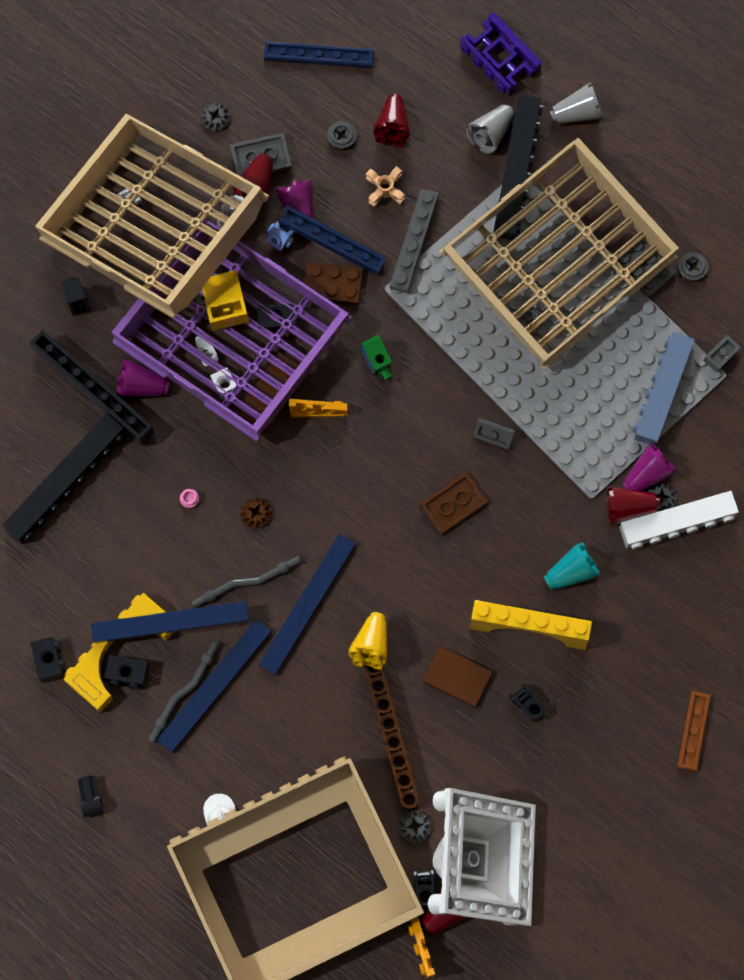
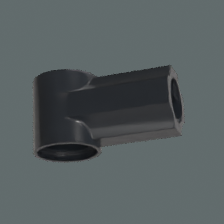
(91, 801)

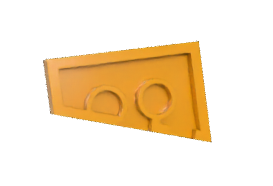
(311, 408)
(420, 948)

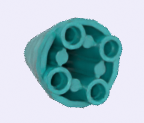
(572, 568)

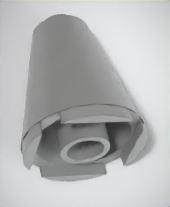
(577, 107)
(490, 128)

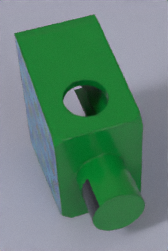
(373, 350)

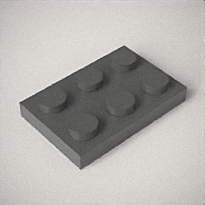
(273, 146)
(659, 280)

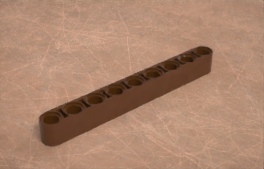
(389, 734)

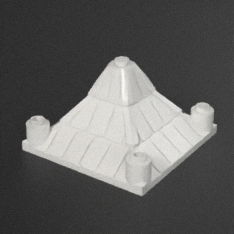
(485, 857)

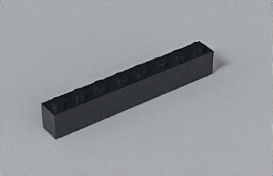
(519, 159)
(91, 387)
(64, 479)

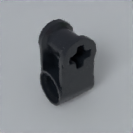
(525, 700)
(424, 883)

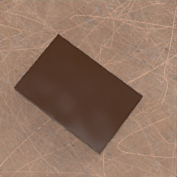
(454, 503)
(457, 676)

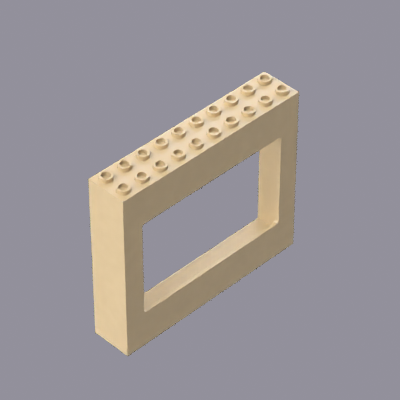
(272, 816)

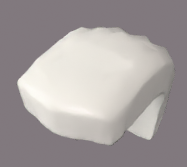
(202, 345)

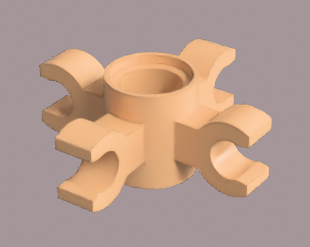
(396, 194)

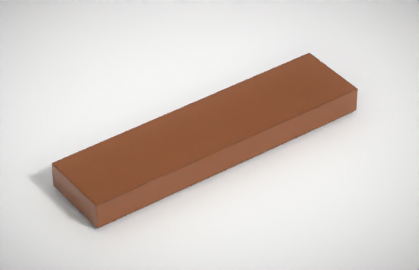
(694, 731)

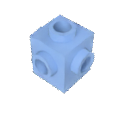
(278, 237)

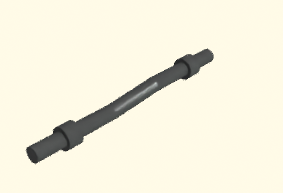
(281, 568)
(161, 723)

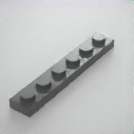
(414, 241)

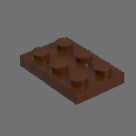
(335, 282)

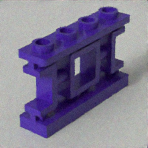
(513, 47)

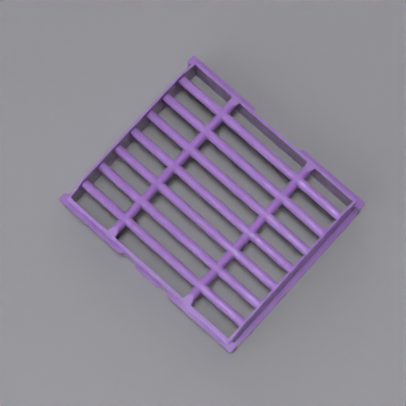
(141, 312)

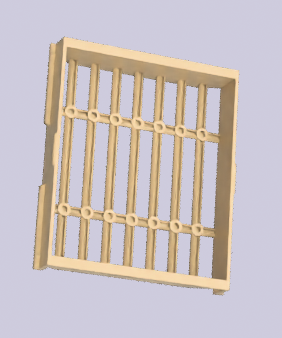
(102, 167)
(621, 201)

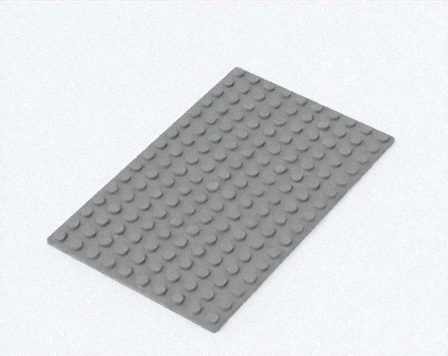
(591, 395)

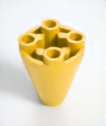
(370, 643)

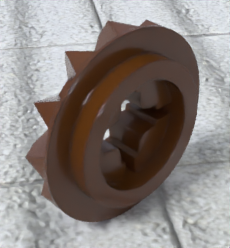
(257, 521)

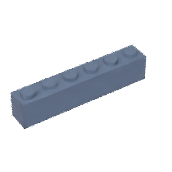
(664, 388)

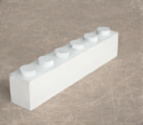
(679, 520)

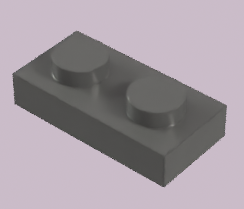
(721, 353)
(493, 433)

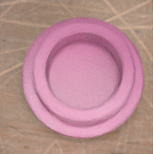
(189, 498)

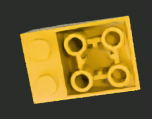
(224, 301)

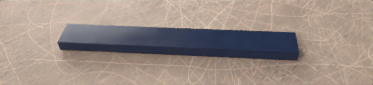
(307, 604)
(169, 622)
(214, 686)

